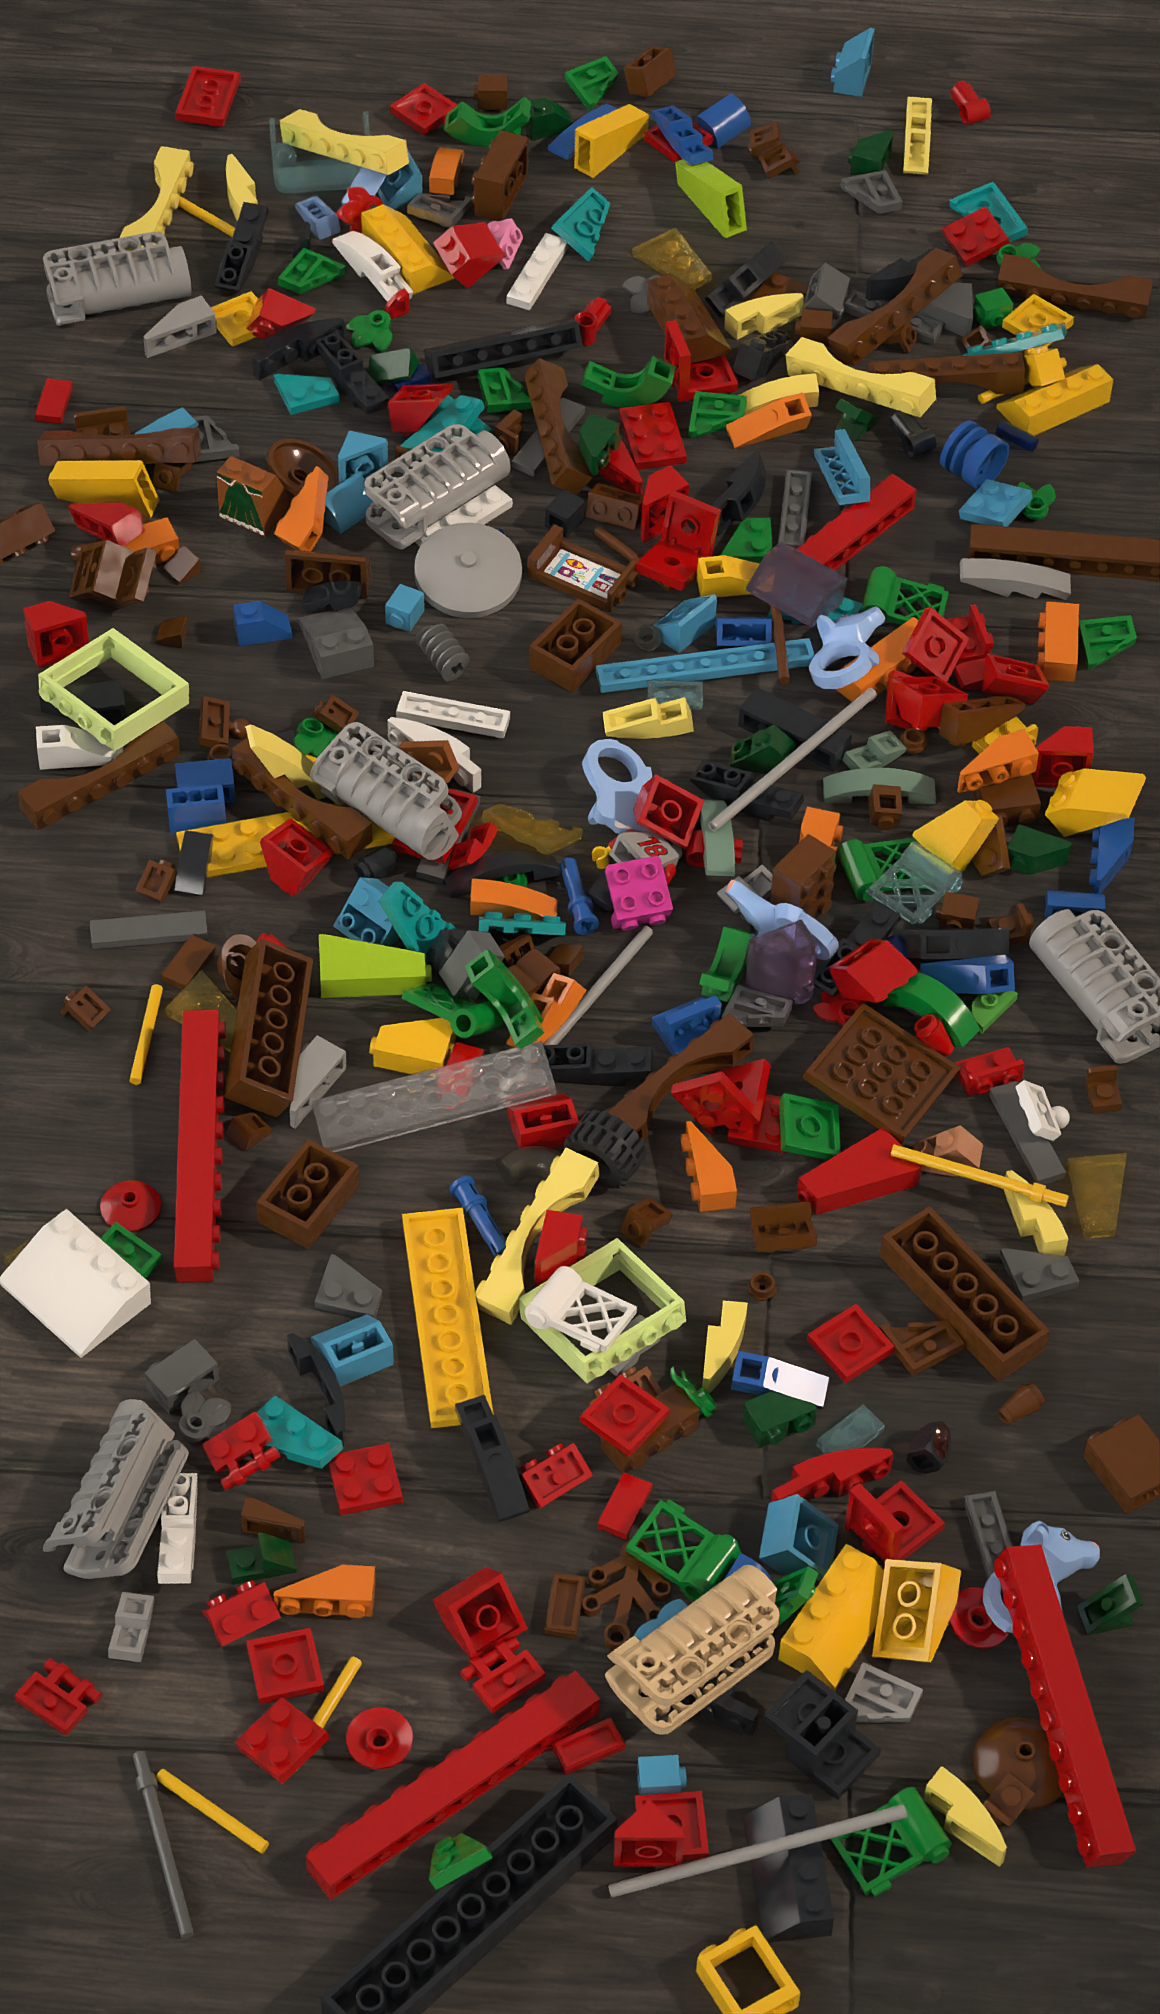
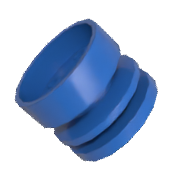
(974, 454)

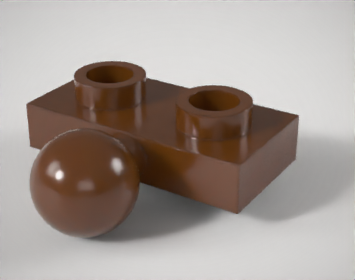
(215, 723)

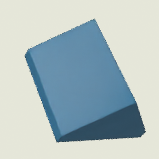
(401, 186)
(362, 455)
(687, 622)

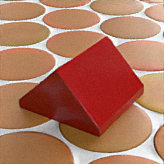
(1013, 678)
(648, 1840)

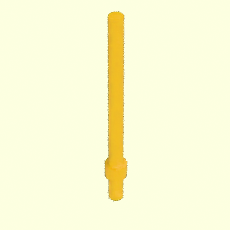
(1036, 1192)

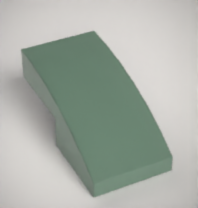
(877, 753)

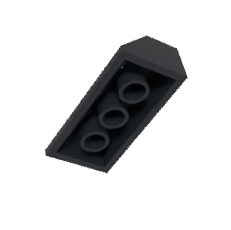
(791, 1883)

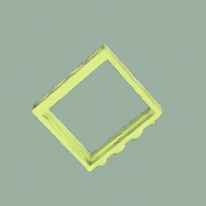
(116, 646)
(592, 1271)

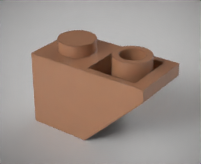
(951, 1145)

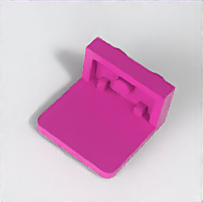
(638, 893)

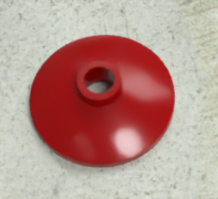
(135, 1214)
(969, 1607)
(374, 1726)

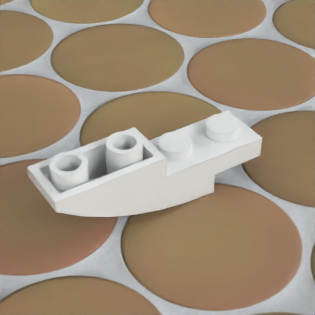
(372, 261)
(408, 730)
(178, 1531)

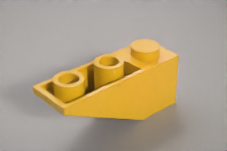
(1042, 365)
(724, 576)

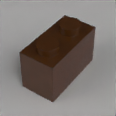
(650, 71)

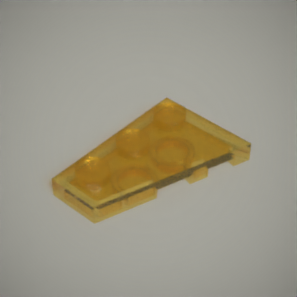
(674, 256)
(539, 834)
(204, 995)
(1097, 1192)

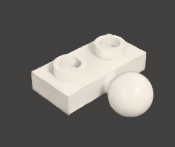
(1042, 1118)

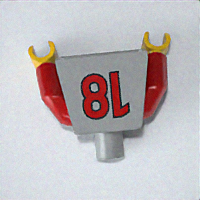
(638, 845)

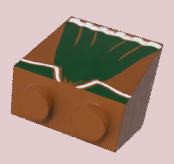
(250, 496)

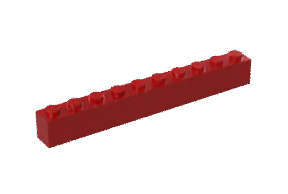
(198, 1147)
(1064, 1706)
(451, 1785)

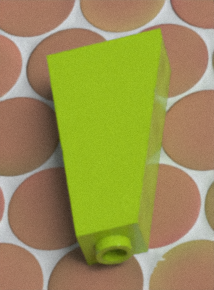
(714, 194)
(368, 969)

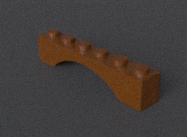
(1124, 296)
(861, 336)
(997, 372)
(164, 446)
(563, 458)
(55, 798)
(338, 826)
(718, 1048)

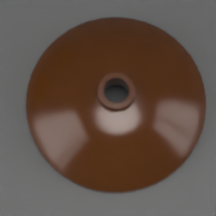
(295, 459)
(999, 1753)

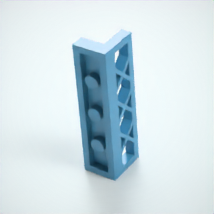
(851, 470)

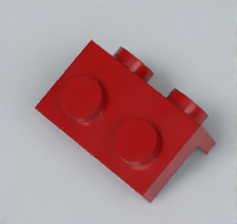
(241, 1612)

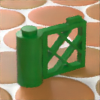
(884, 590)
(864, 868)
(465, 1016)
(708, 1561)
(917, 1833)

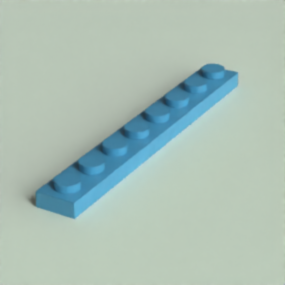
(701, 665)

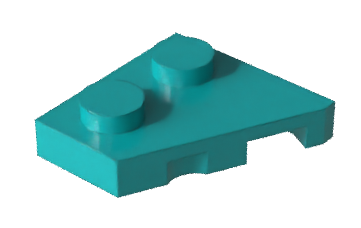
(305, 392)

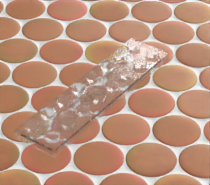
(434, 1097)

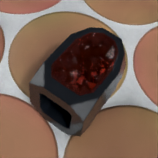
(930, 1448)

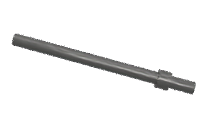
(147, 1786)

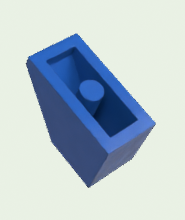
(260, 623)

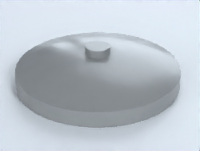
(468, 570)

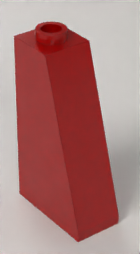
(858, 1175)

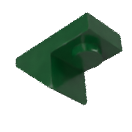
(855, 419)
(266, 1560)
(1111, 1606)

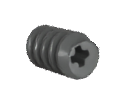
(443, 651)

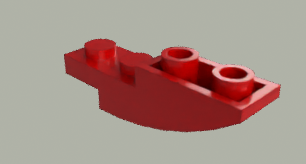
(837, 1471)

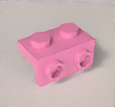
(508, 238)

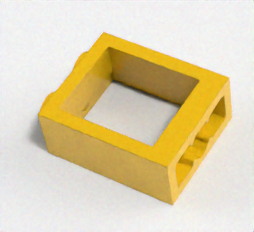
(778, 2002)

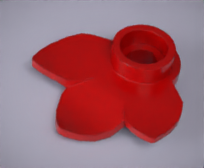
(359, 202)
(836, 1008)

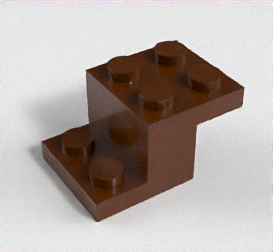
(113, 574)

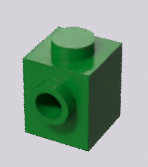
(992, 308)

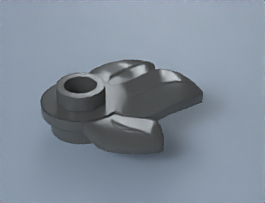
(638, 288)
(206, 1415)

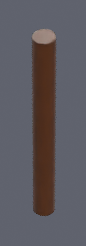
(622, 549)
(780, 645)

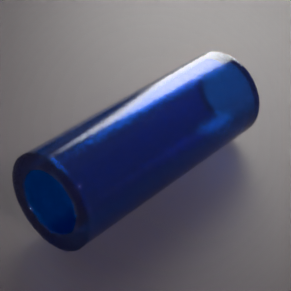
(1017, 436)

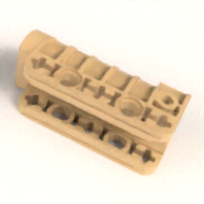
(695, 1648)

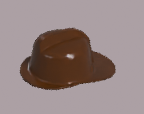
(232, 961)

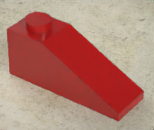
(622, 471)
(108, 521)

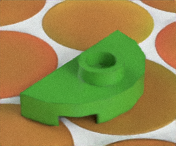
(990, 1006)

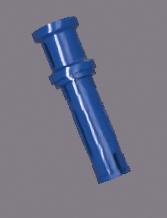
(580, 905)
(475, 1206)

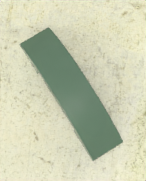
(859, 782)
(719, 845)

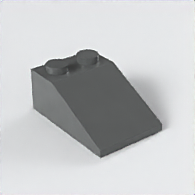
(337, 642)

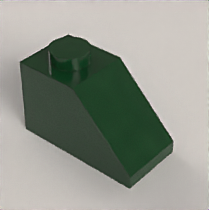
(547, 119)
(871, 153)
(1036, 851)

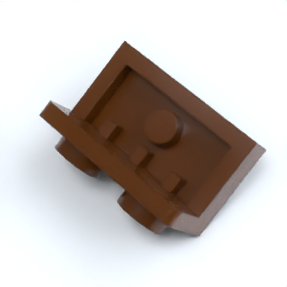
(782, 1227)

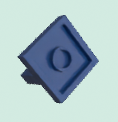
(686, 1022)

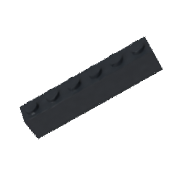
(503, 348)

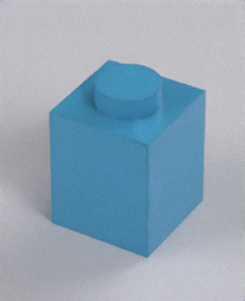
(404, 608)
(660, 1775)

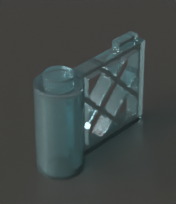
(925, 871)

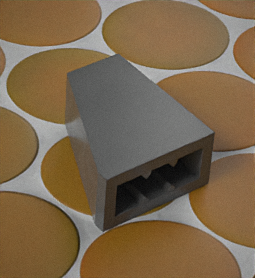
(953, 308)

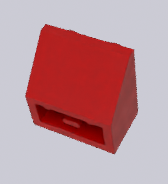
(871, 971)
(543, 1121)

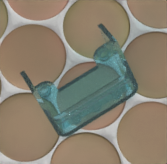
(310, 175)

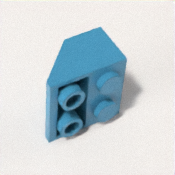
(363, 916)
(355, 1348)

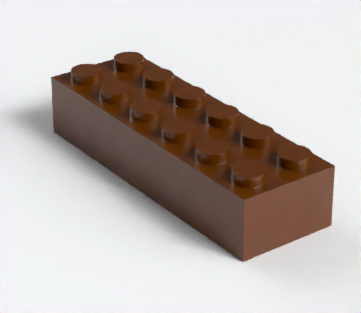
(268, 1028)
(965, 1293)

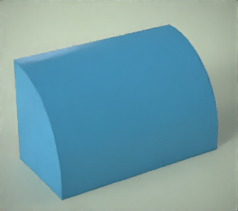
(346, 503)

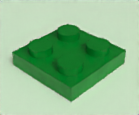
(809, 1127)

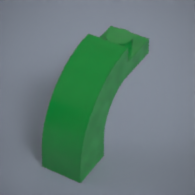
(480, 129)
(630, 389)
(728, 964)
(507, 996)
(930, 996)

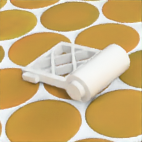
(558, 1300)

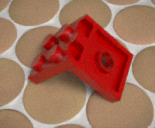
(688, 375)
(676, 555)
(718, 1099)
(877, 1523)

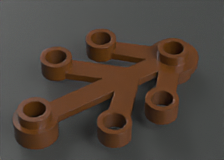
(628, 1589)

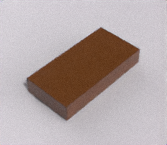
(188, 962)
(564, 1606)

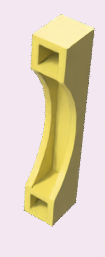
(375, 153)
(171, 172)
(902, 392)
(568, 1184)

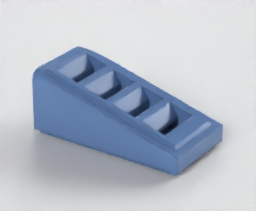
(322, 219)

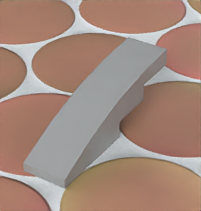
(1009, 576)

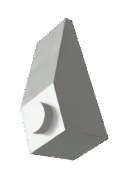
(181, 326)
(317, 1071)

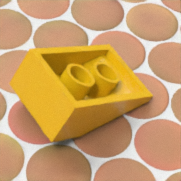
(1093, 799)
(914, 1609)

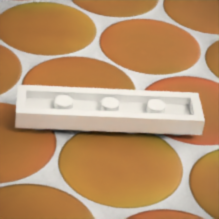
(537, 271)
(478, 510)
(453, 714)

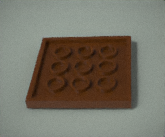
(881, 1073)

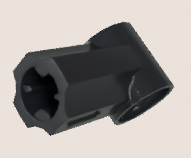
(914, 437)

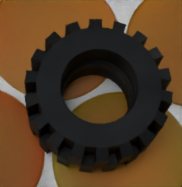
(609, 1143)

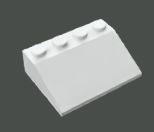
(75, 1284)

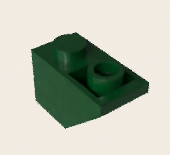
(597, 441)
(762, 750)
(777, 1416)

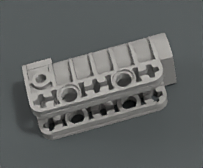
(114, 278)
(434, 485)
(388, 790)
(1101, 981)
(120, 1494)

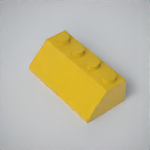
(401, 240)
(1059, 401)
(836, 1619)

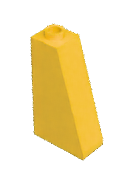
(607, 138)
(105, 483)

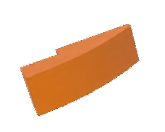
(445, 171)
(510, 899)
(555, 1004)

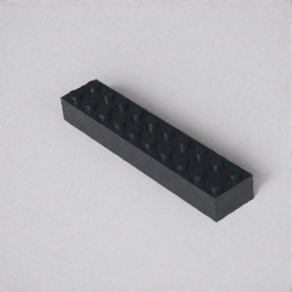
(477, 1908)

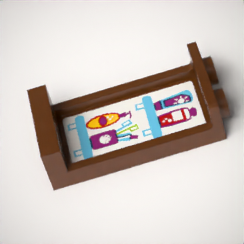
(580, 571)

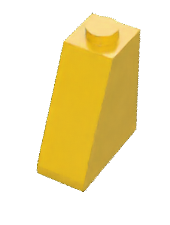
(958, 832)
(413, 1045)

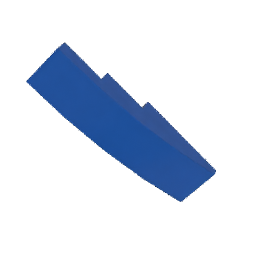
(681, 135)
(565, 143)

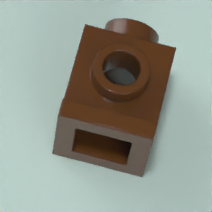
(885, 812)

